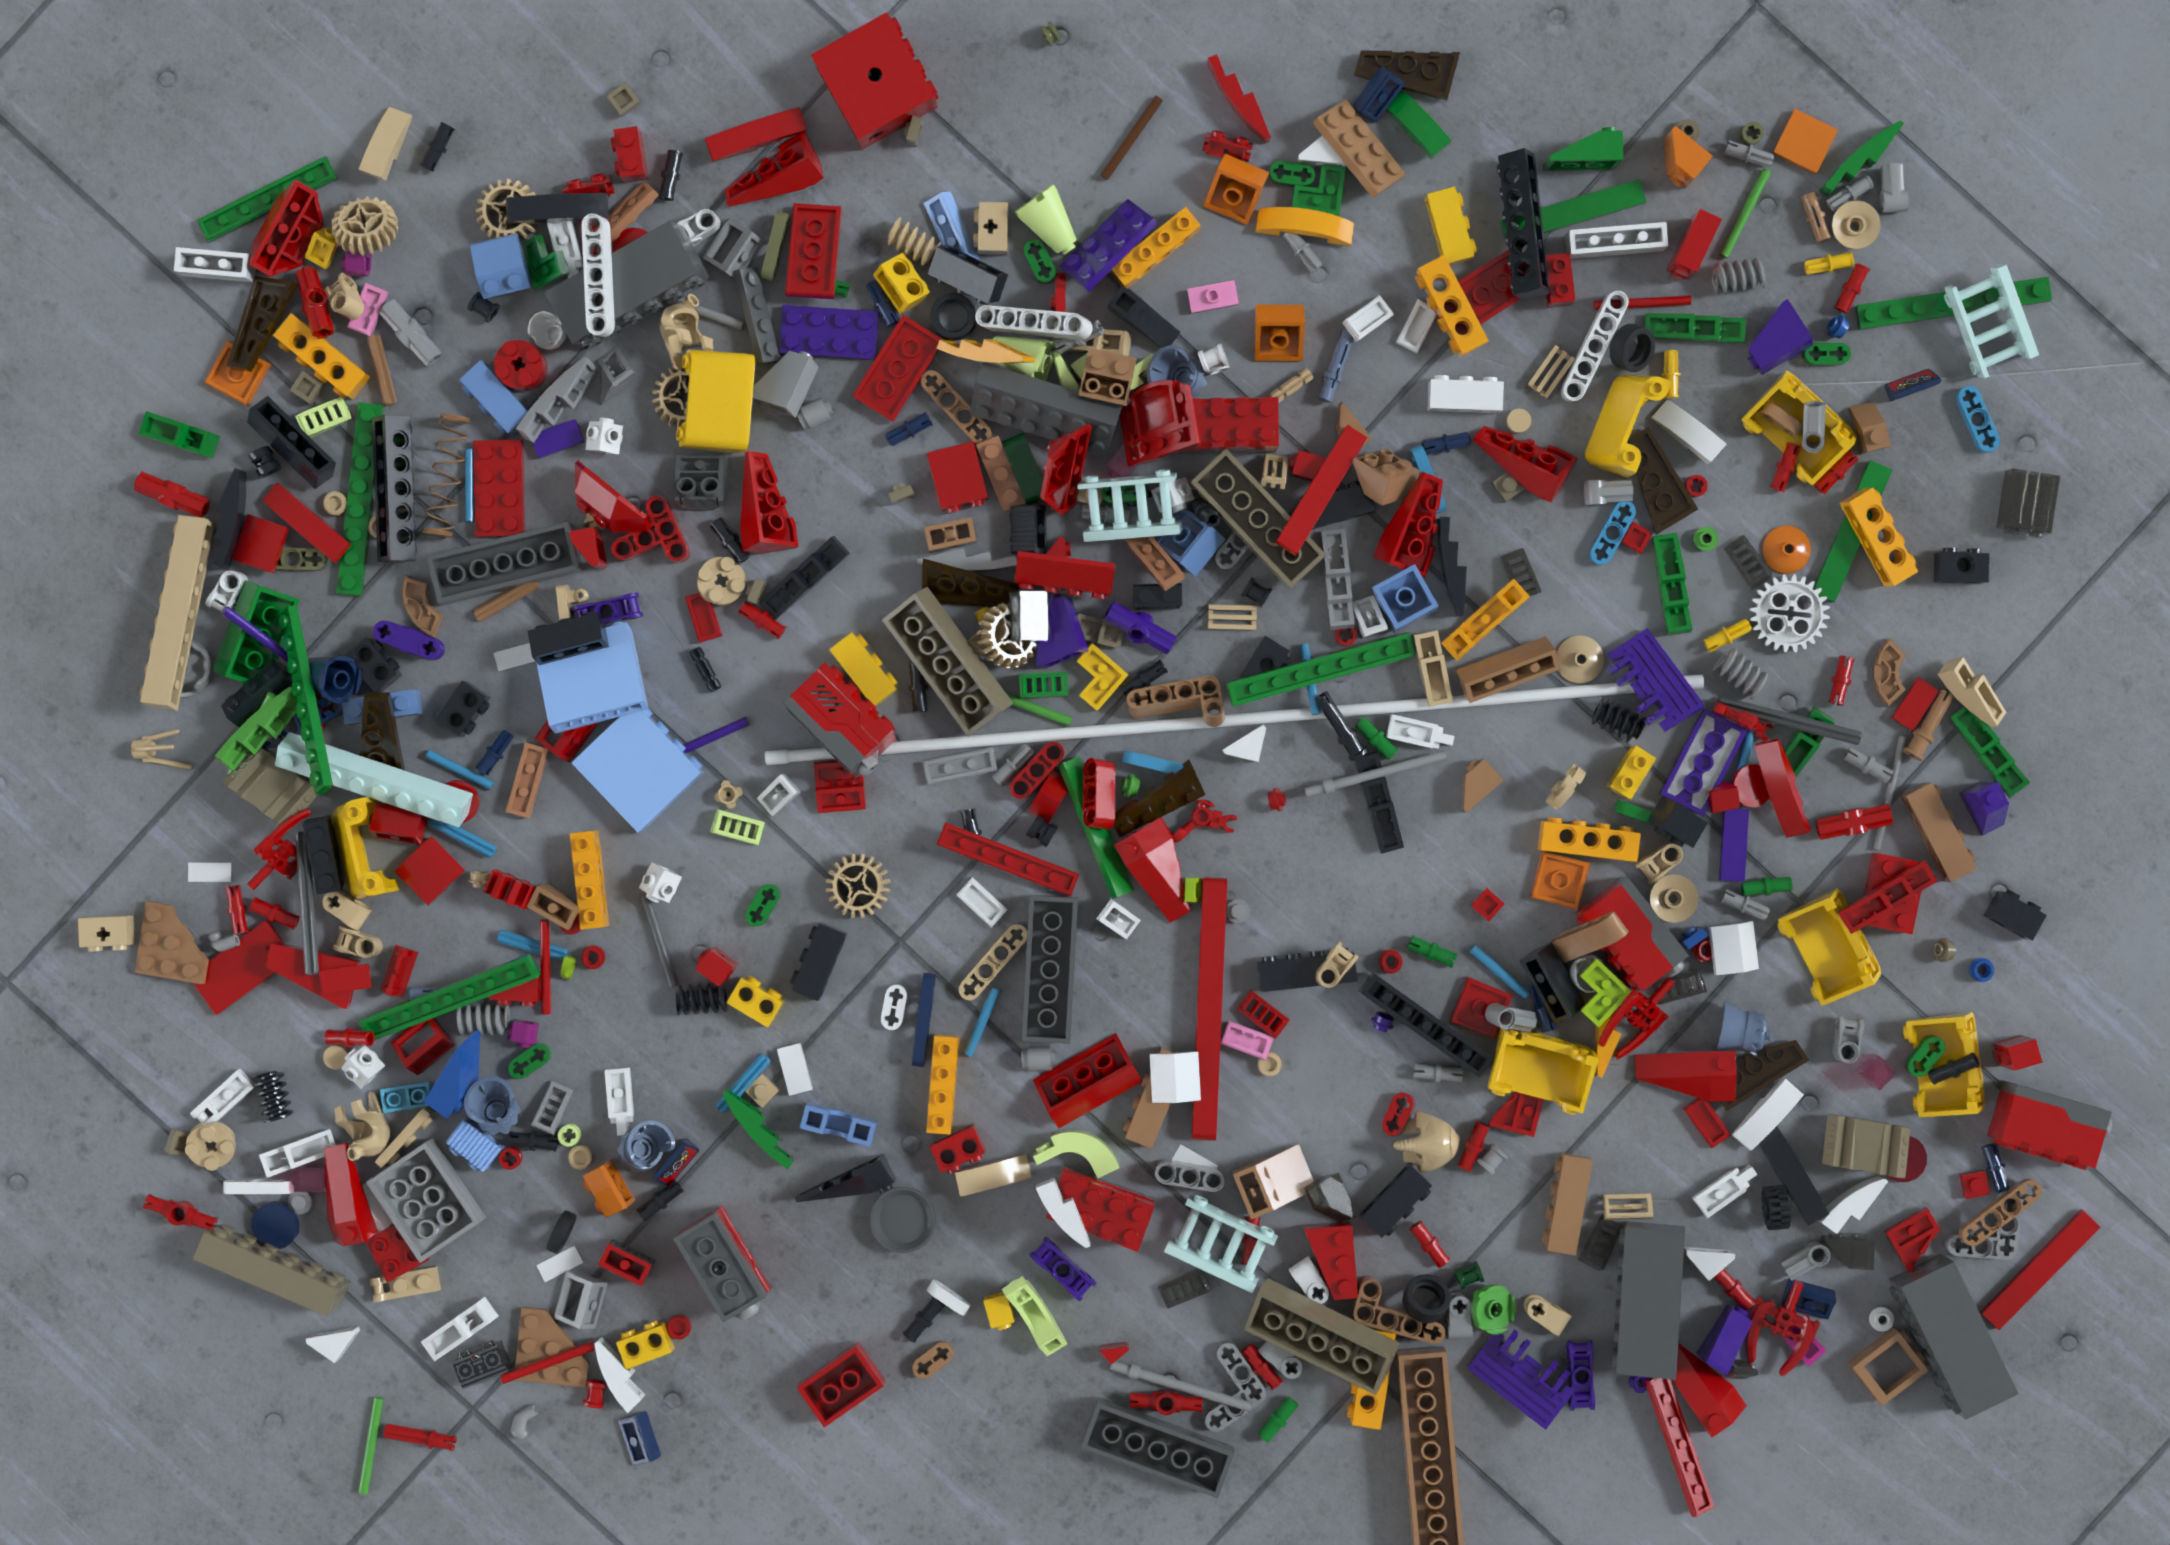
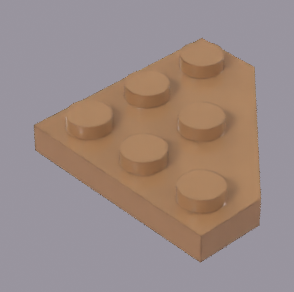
(168, 947)
(542, 1338)

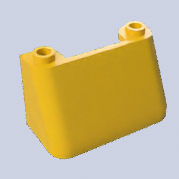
(1790, 396)
(717, 401)
(1609, 439)
(346, 824)
(1835, 957)
(1543, 1068)
(1952, 1095)

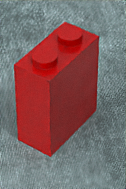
(1693, 245)
(958, 477)

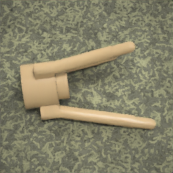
(146, 748)

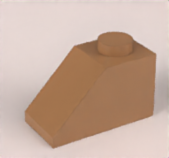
(1869, 427)
(1478, 783)
(554, 905)

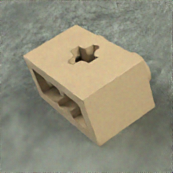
(991, 213)
(92, 932)

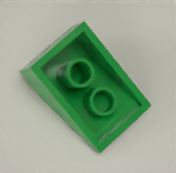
(1595, 152)

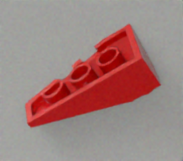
(787, 171)
(1534, 467)
(764, 519)
(1411, 530)
(1154, 864)
(1697, 1074)
(345, 1199)

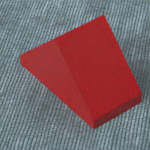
(1049, 797)

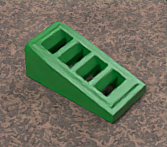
(1023, 684)

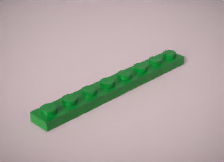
(1934, 305)
(359, 503)
(1320, 669)
(306, 701)
(451, 997)

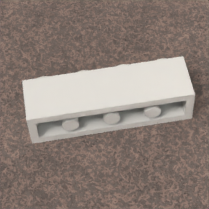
(1616, 240)

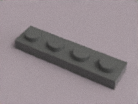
(757, 316)

